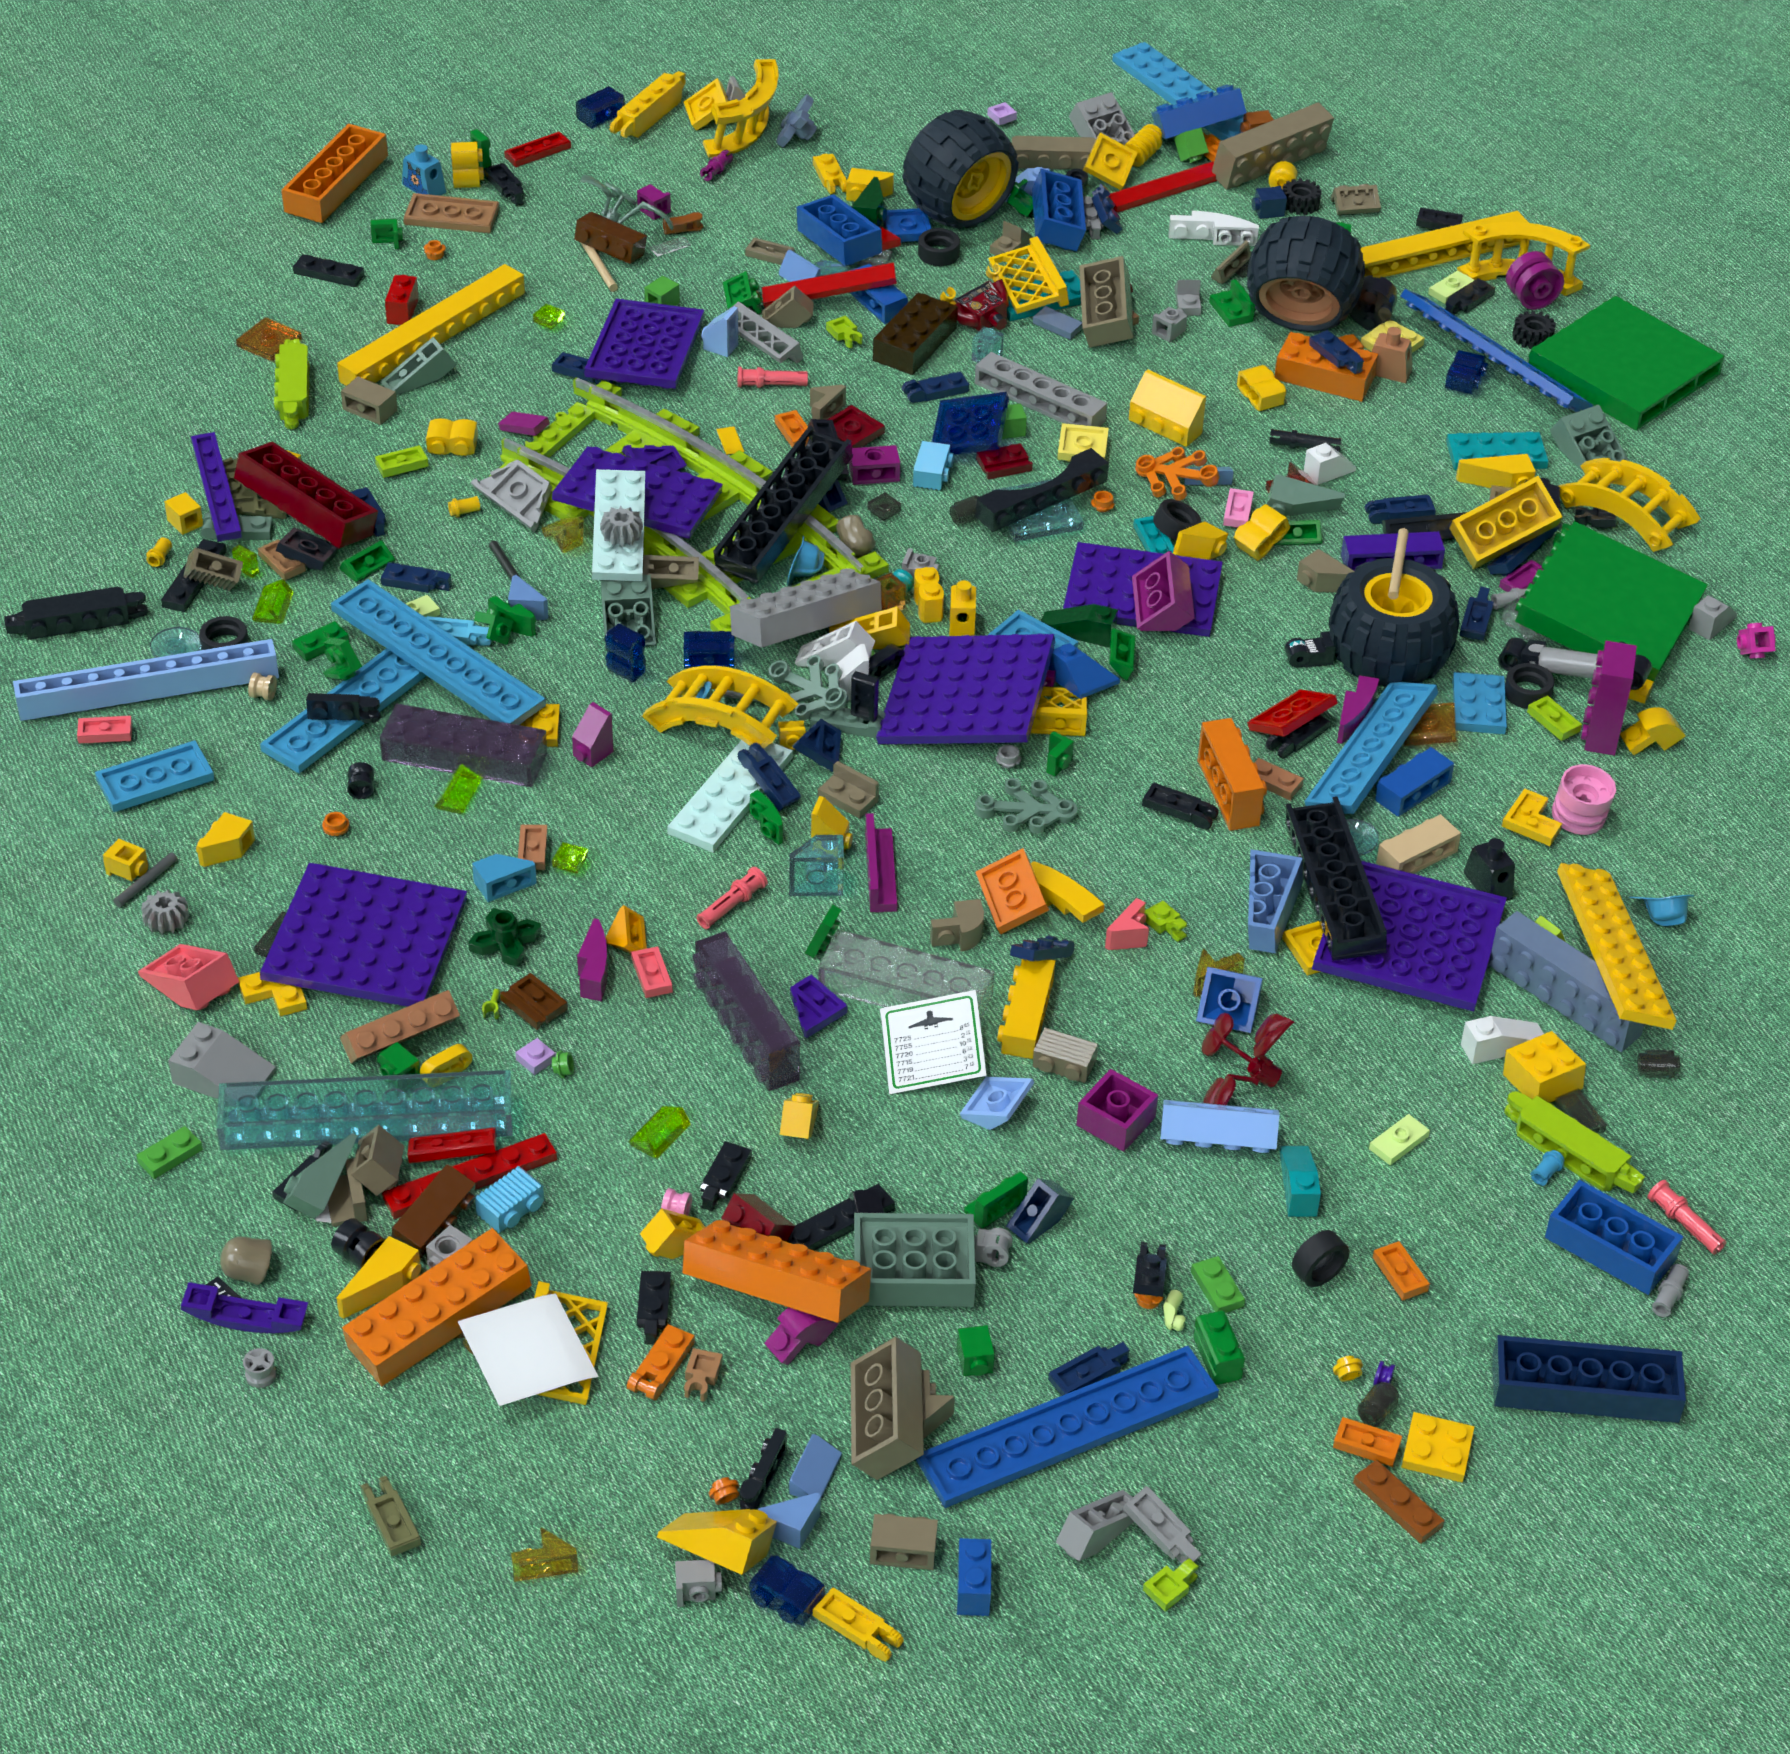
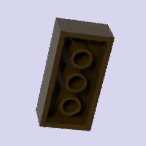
(915, 333)

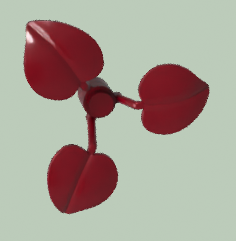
(1260, 1067)

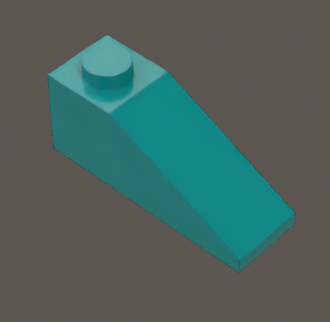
(1300, 1181)

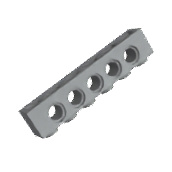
(1039, 392)

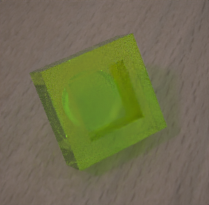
(548, 316)
(249, 559)
(569, 857)

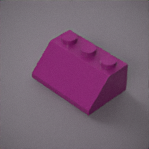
(1163, 595)

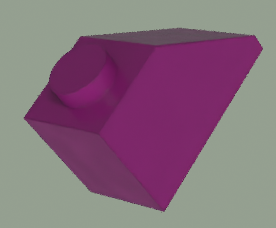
(593, 736)

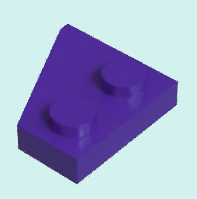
(659, 456)
(815, 1005)

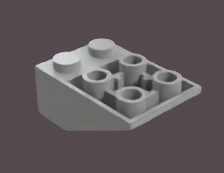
(1102, 116)

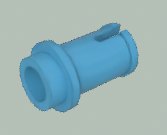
(1551, 1162)

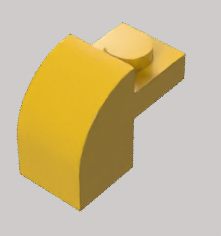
(1654, 725)

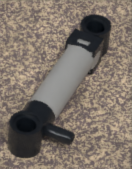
(1563, 661)

